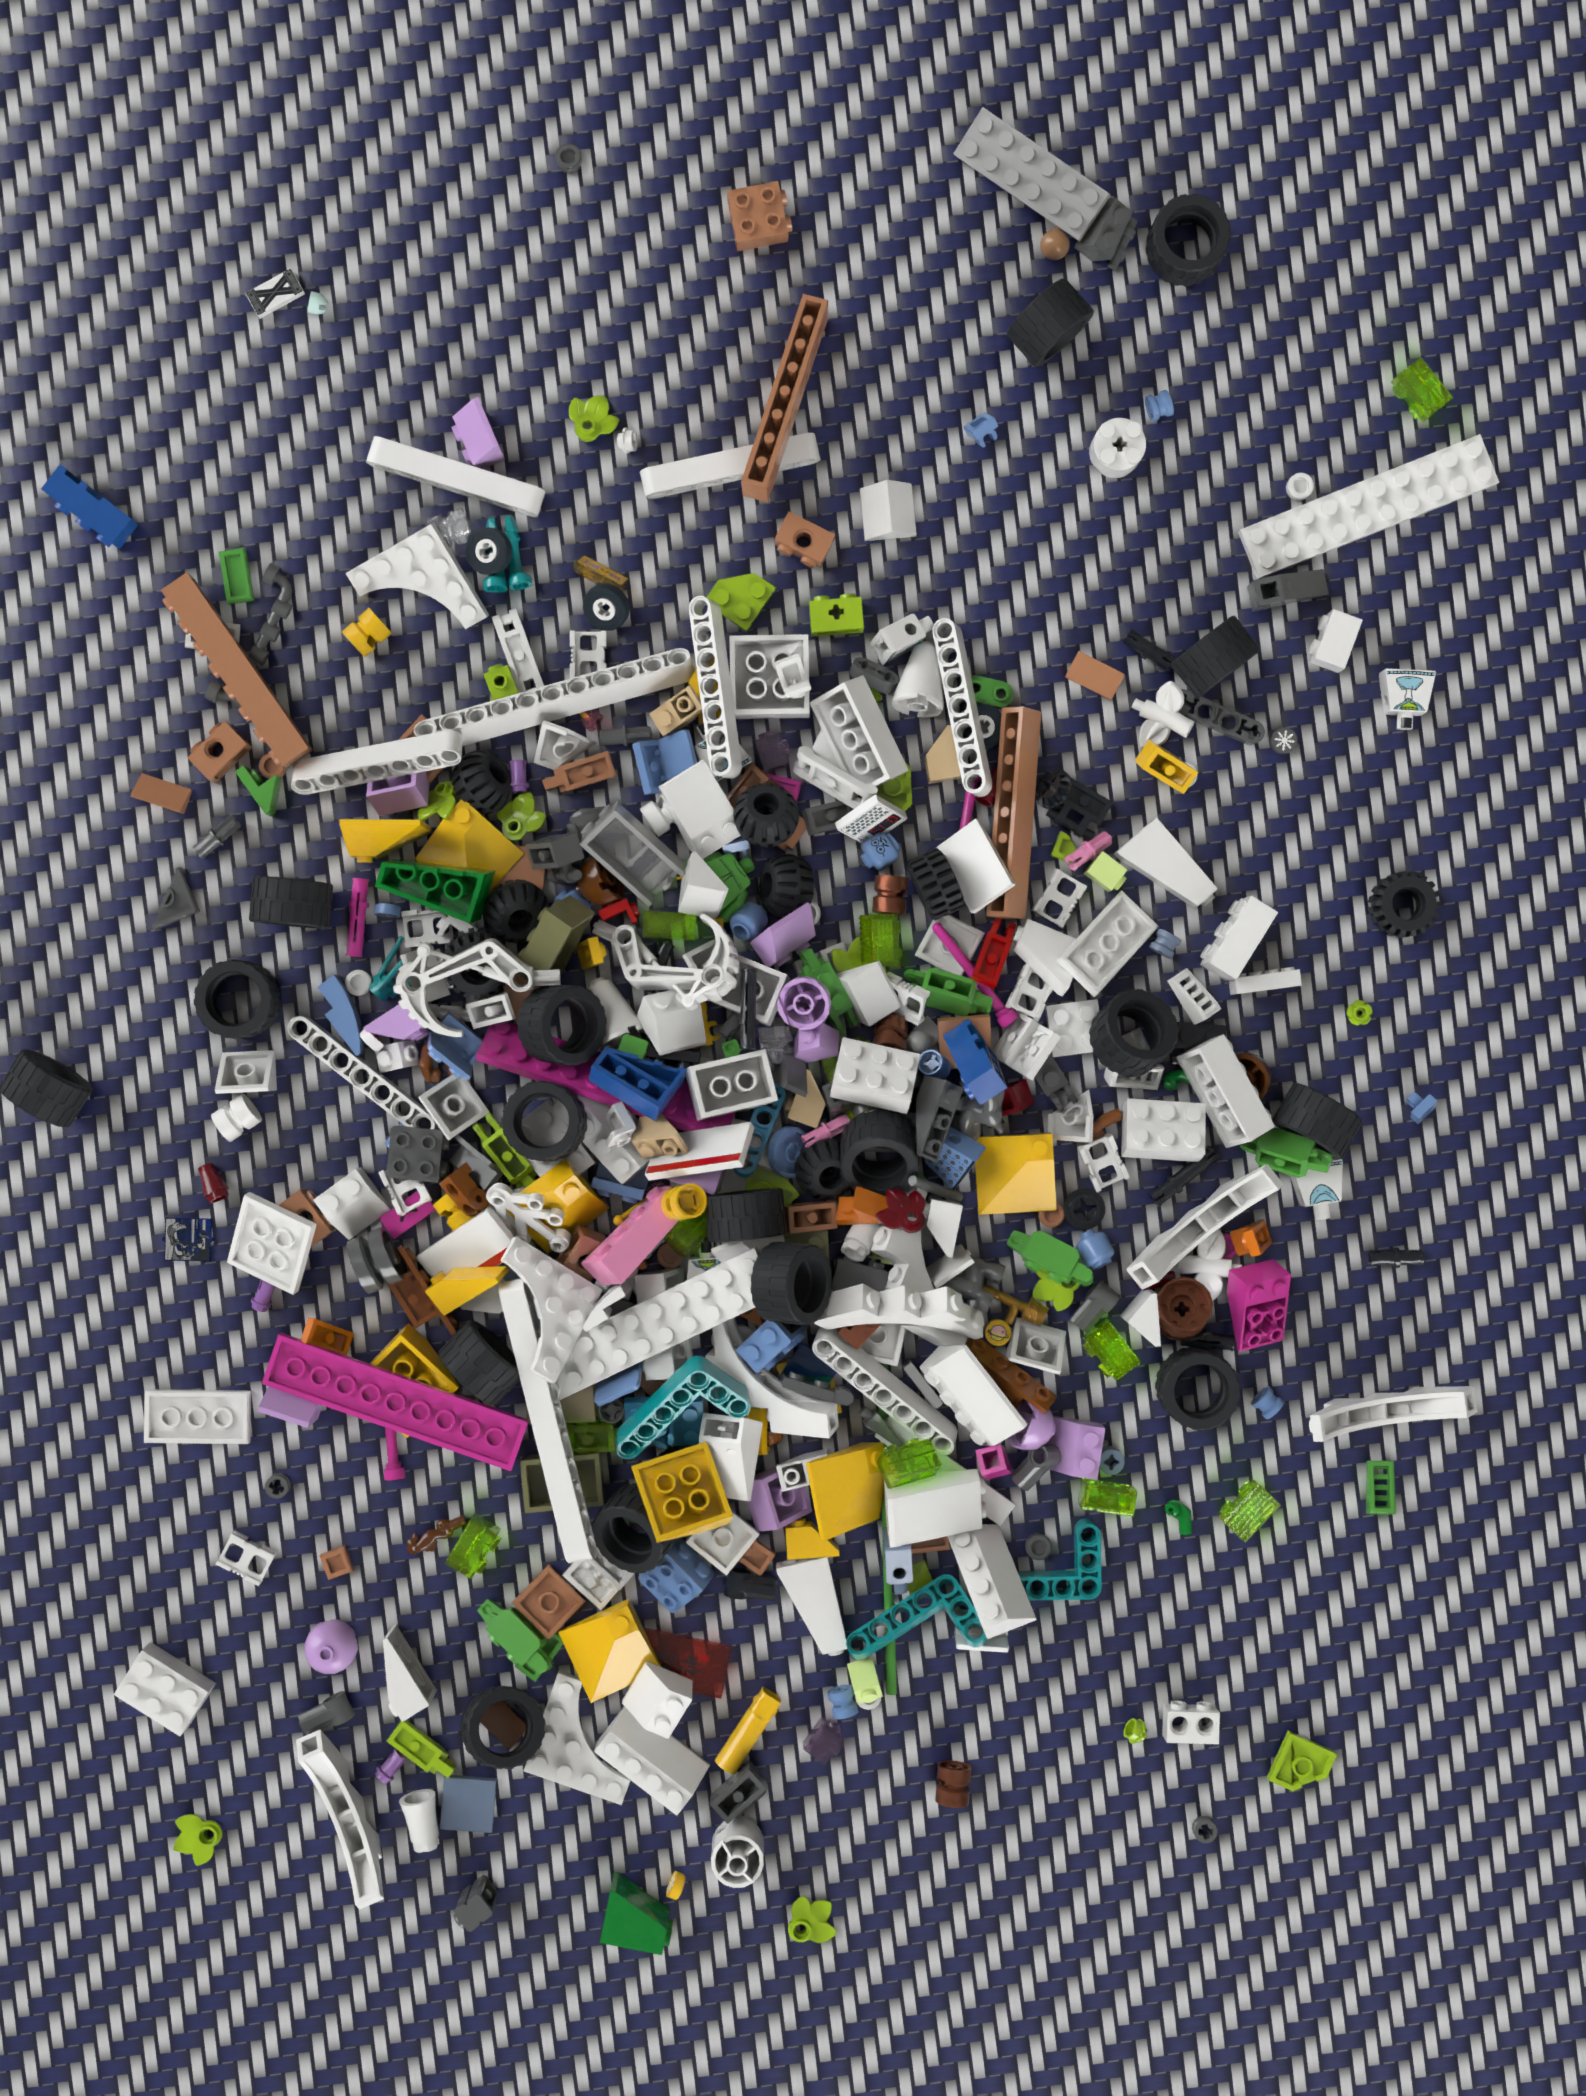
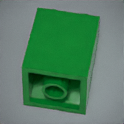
(635, 1918)

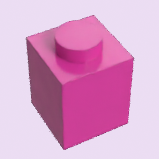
(993, 1461)

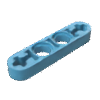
(762, 1132)

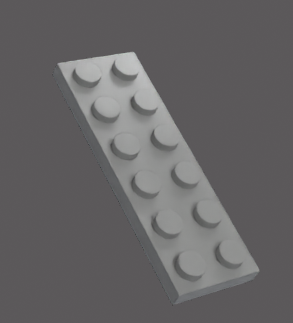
(1031, 174)

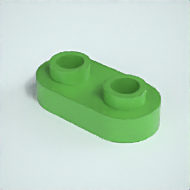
(988, 690)

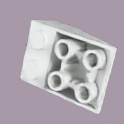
(734, 1451)

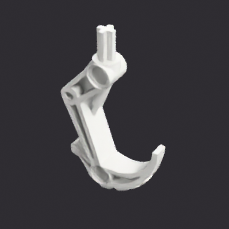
(635, 957)
(503, 968)

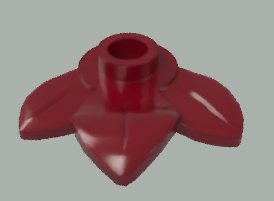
(900, 1208)

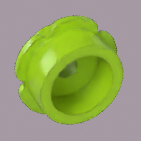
(1352, 1012)
(1135, 1730)

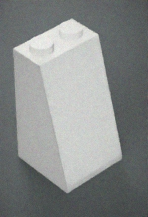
(934, 1507)

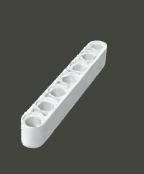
(720, 467)
(455, 476)
(707, 677)
(954, 698)
(377, 762)
(351, 1071)
(917, 1417)

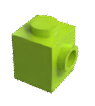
(500, 681)

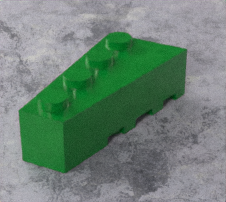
(444, 888)

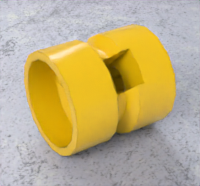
(366, 632)
(683, 1202)
(447, 1208)

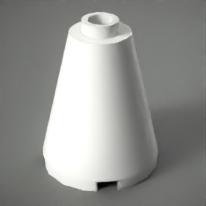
(920, 683)
(619, 1014)

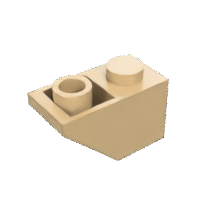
(677, 711)
(942, 759)
(808, 1108)
(657, 1138)

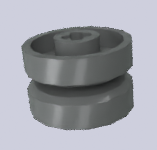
(375, 1260)

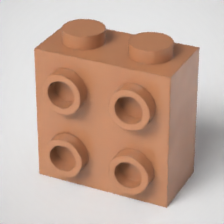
(759, 215)

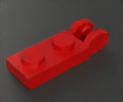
(993, 955)

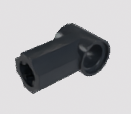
(743, 1584)

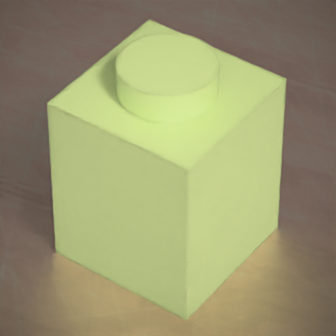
(1106, 872)
(865, 1680)

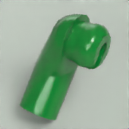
(1173, 1078)
(1182, 1514)

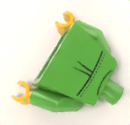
(735, 877)

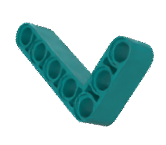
(635, 1436)
(1074, 1577)
(918, 1615)

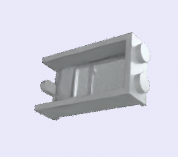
(631, 852)

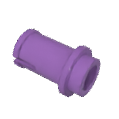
(518, 776)
(261, 1301)
(387, 1770)

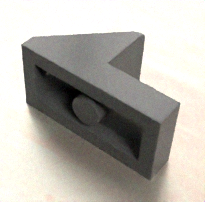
(791, 1075)

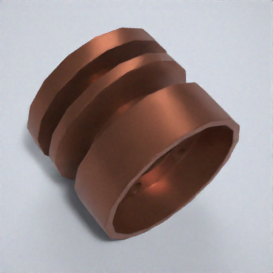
(1194, 1302)

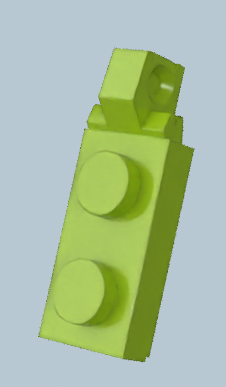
(421, 1749)

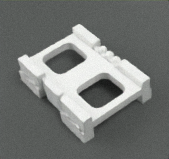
(579, 656)
(1052, 894)
(428, 928)
(1024, 987)
(904, 992)
(1110, 1158)
(398, 1190)
(250, 1550)

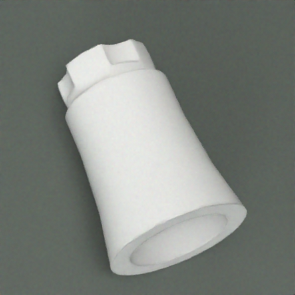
(859, 1241)
(421, 1819)

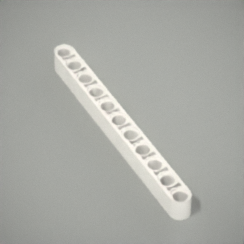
(564, 697)
(548, 1425)

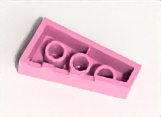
(630, 1242)

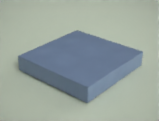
(468, 1803)

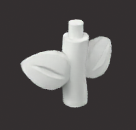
(1163, 715)
(1209, 1263)

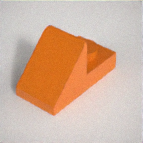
(860, 1208)
(1251, 1238)
(326, 1336)

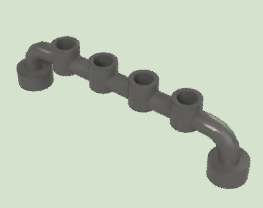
(268, 632)

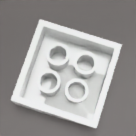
(755, 679)

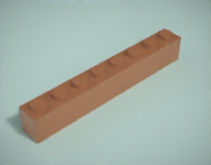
(785, 398)
(236, 670)
(1015, 805)

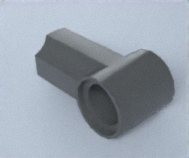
(1098, 1300)
(1035, 1466)
(333, 1711)

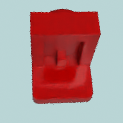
(617, 908)

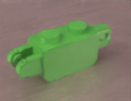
(824, 972)
(950, 991)
(1288, 1153)
(1050, 1256)
(516, 1635)

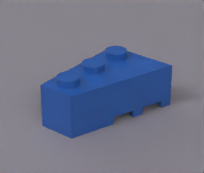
(89, 507)
(975, 1062)
(636, 1081)

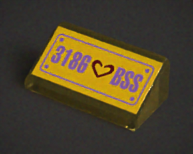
(599, 573)

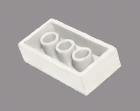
(1270, 980)

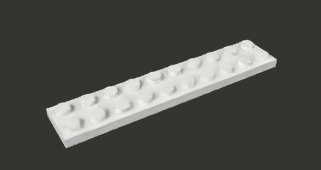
(1368, 507)
(659, 1323)

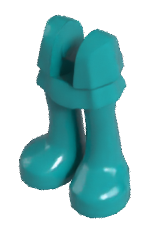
(517, 577)

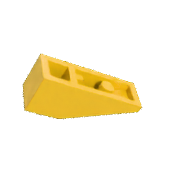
(461, 1285)

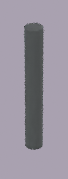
(935, 1188)

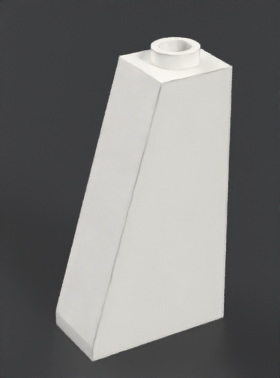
(1166, 863)
(815, 1597)

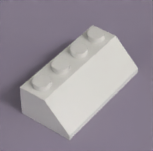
(858, 733)
(1226, 1091)
(621, 1161)
(670, 1360)
(972, 1395)
(992, 1579)
(654, 1763)

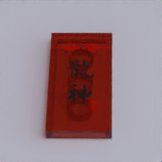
(693, 1658)

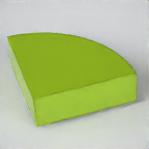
(1063, 847)

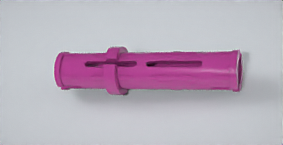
(359, 886)

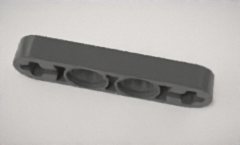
(1218, 712)

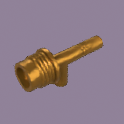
(1033, 1311)

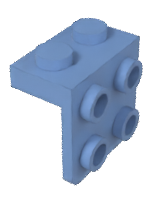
(663, 759)
(456, 1052)
(608, 1184)
(769, 1345)
(618, 1384)
(678, 1576)

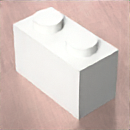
(1335, 640)

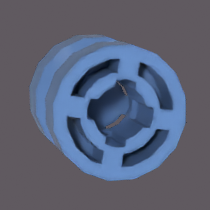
(932, 1059)
(842, 1700)

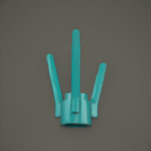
(383, 983)

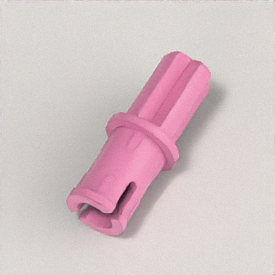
(1088, 850)
(826, 1130)

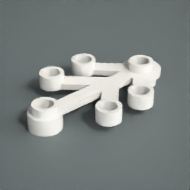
(502, 1198)

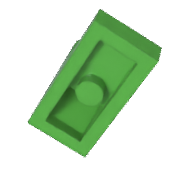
(265, 794)

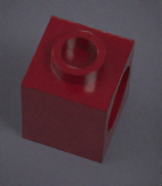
(1016, 1097)

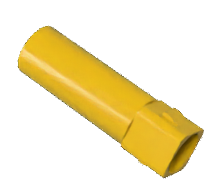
(748, 1730)

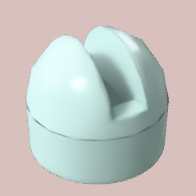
(315, 303)

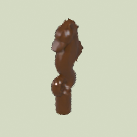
(428, 1540)

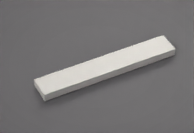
(997, 1505)

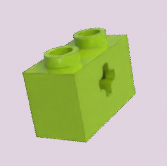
(824, 624)

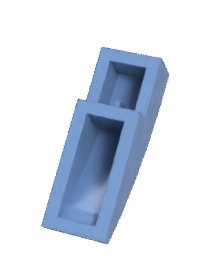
(344, 1013)

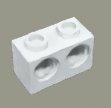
(1189, 1730)

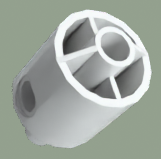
(737, 1852)

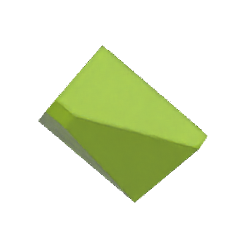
(921, 1576)

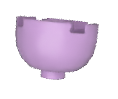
(804, 1003)
(1037, 1432)
(330, 1646)

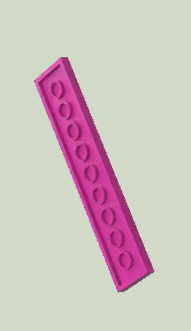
(504, 1050)
(395, 1401)

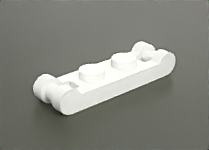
(517, 650)
(831, 778)

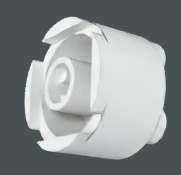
(1127, 436)

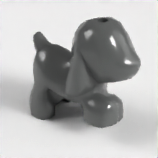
(973, 1114)
(972, 1282)

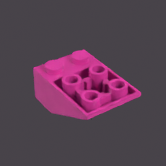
(1258, 1303)

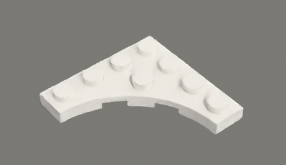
(426, 566)
(561, 1304)
(566, 1752)

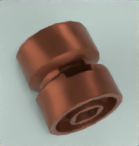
(890, 894)
(891, 1032)
(952, 1787)

